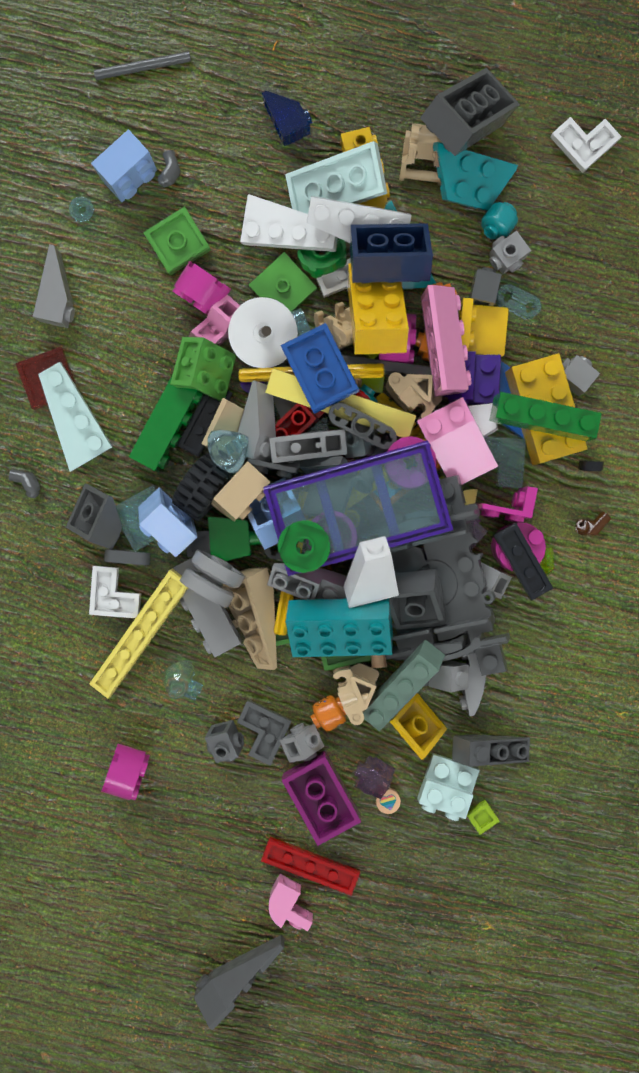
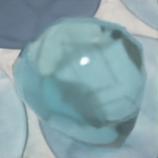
(227, 449)
(179, 681)

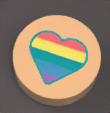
(389, 802)

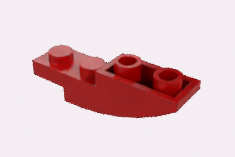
(297, 420)

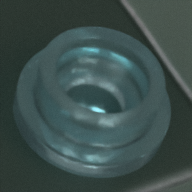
(79, 202)

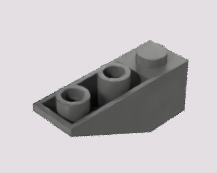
(490, 749)

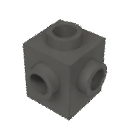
(224, 741)

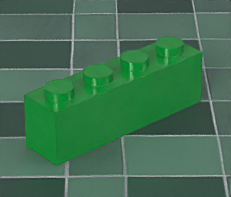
(545, 416)
(164, 426)

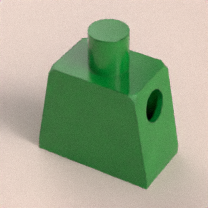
(231, 538)

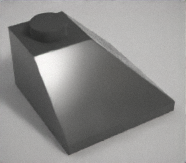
(95, 518)

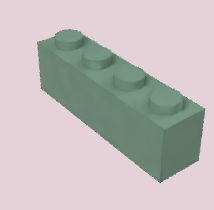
(403, 684)

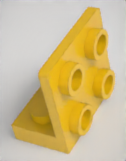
(483, 328)

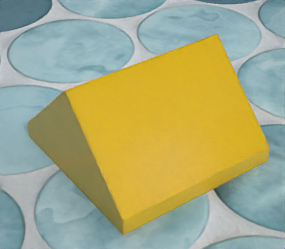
(418, 726)

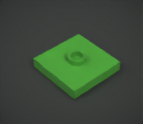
(177, 241)
(284, 283)

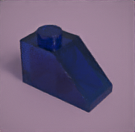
(287, 117)

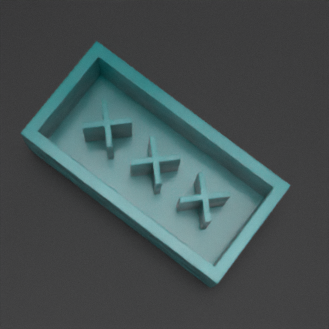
(334, 629)

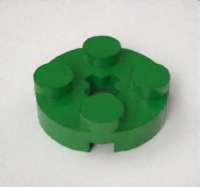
(323, 264)
(291, 553)

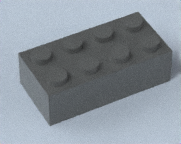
(469, 111)

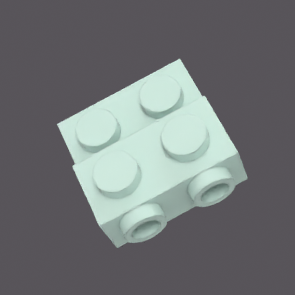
(447, 787)

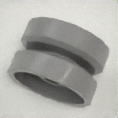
(213, 576)

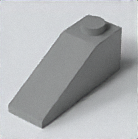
(54, 298)
(258, 422)
(308, 445)

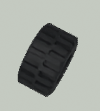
(200, 487)

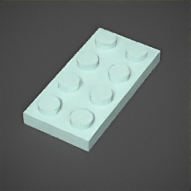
(344, 177)

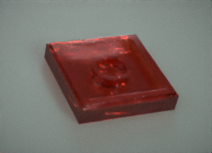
(29, 371)

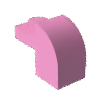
(217, 322)
(283, 906)

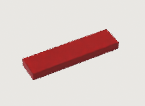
(310, 866)

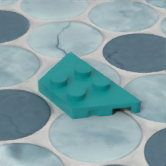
(471, 177)

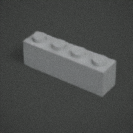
(209, 618)

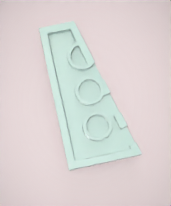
(74, 422)

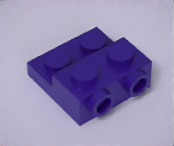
(485, 379)

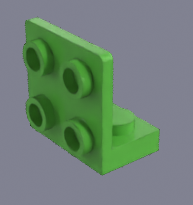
(203, 367)

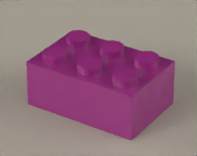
(321, 798)

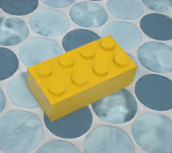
(377, 317)
(544, 381)

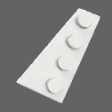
(338, 216)
(282, 227)

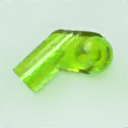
(548, 561)

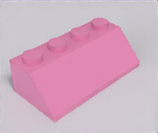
(444, 340)

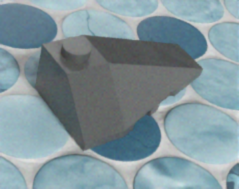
(220, 989)

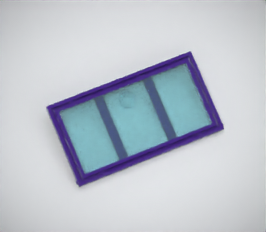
(364, 500)

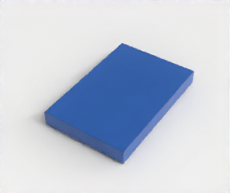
(320, 368)

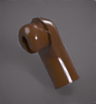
(591, 527)

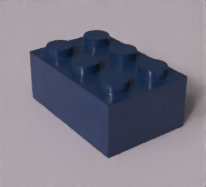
(390, 253)

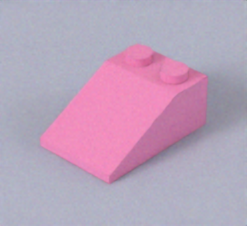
(457, 441)

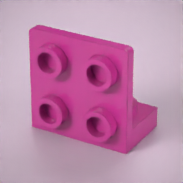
(522, 501)

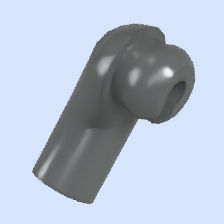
(171, 171)
(28, 481)

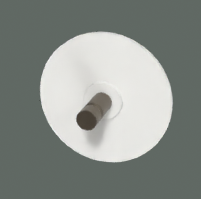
(259, 330)

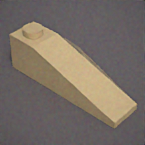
(255, 616)

